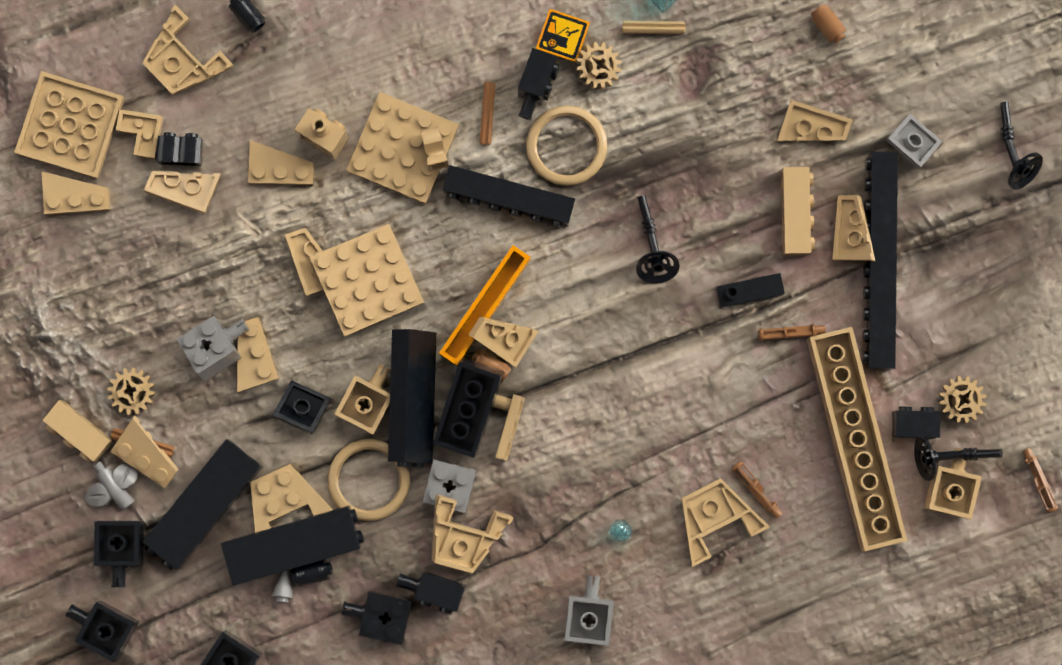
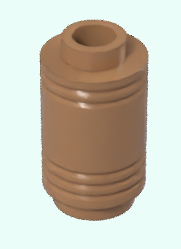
(828, 24)
(488, 359)

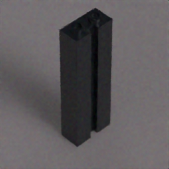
(412, 397)
(202, 505)
(292, 545)

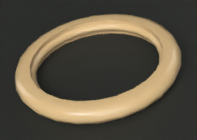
(542, 170)
(333, 480)

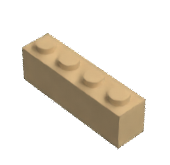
(796, 211)

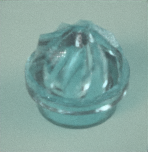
(620, 530)

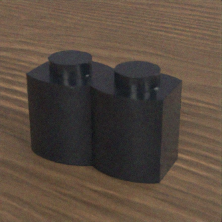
(179, 150)

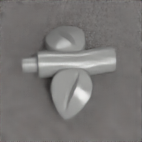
(112, 486)

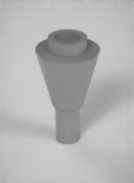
(283, 588)

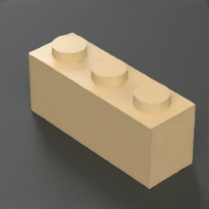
(77, 431)

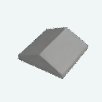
(914, 141)

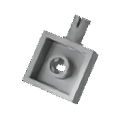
(220, 340)
(462, 478)
(580, 607)

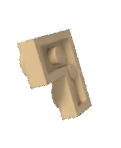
(145, 126)

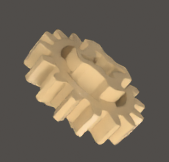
(603, 59)
(134, 400)
(973, 407)

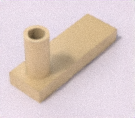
(514, 408)

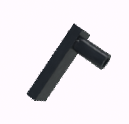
(750, 290)

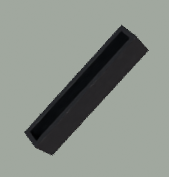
(509, 196)

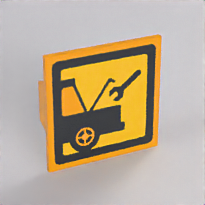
(562, 35)

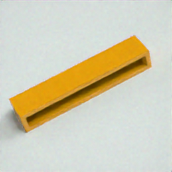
(485, 304)

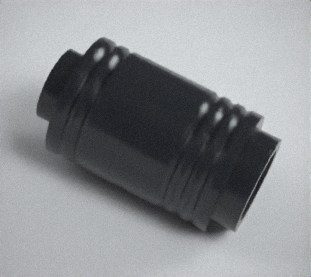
(247, 14)
(312, 573)

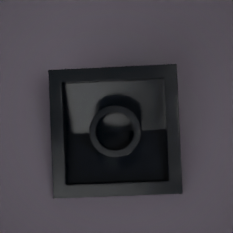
(301, 407)

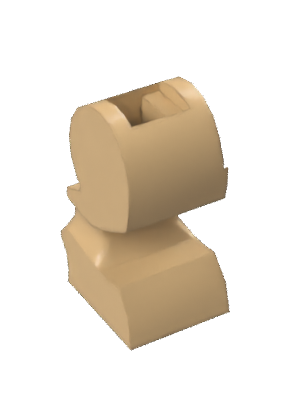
(434, 149)

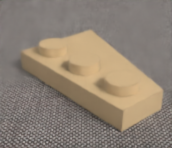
(812, 124)
(277, 167)
(184, 189)
(68, 195)
(851, 231)
(301, 248)
(503, 338)
(257, 363)
(143, 454)

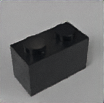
(916, 423)

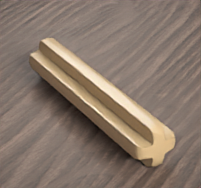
(653, 27)

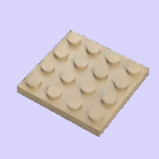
(69, 125)
(394, 150)
(366, 280)

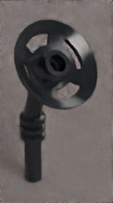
(1021, 167)
(657, 258)
(931, 457)

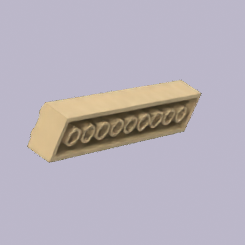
(856, 439)

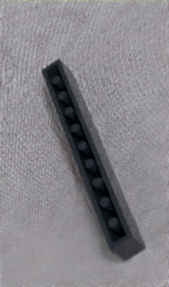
(881, 273)

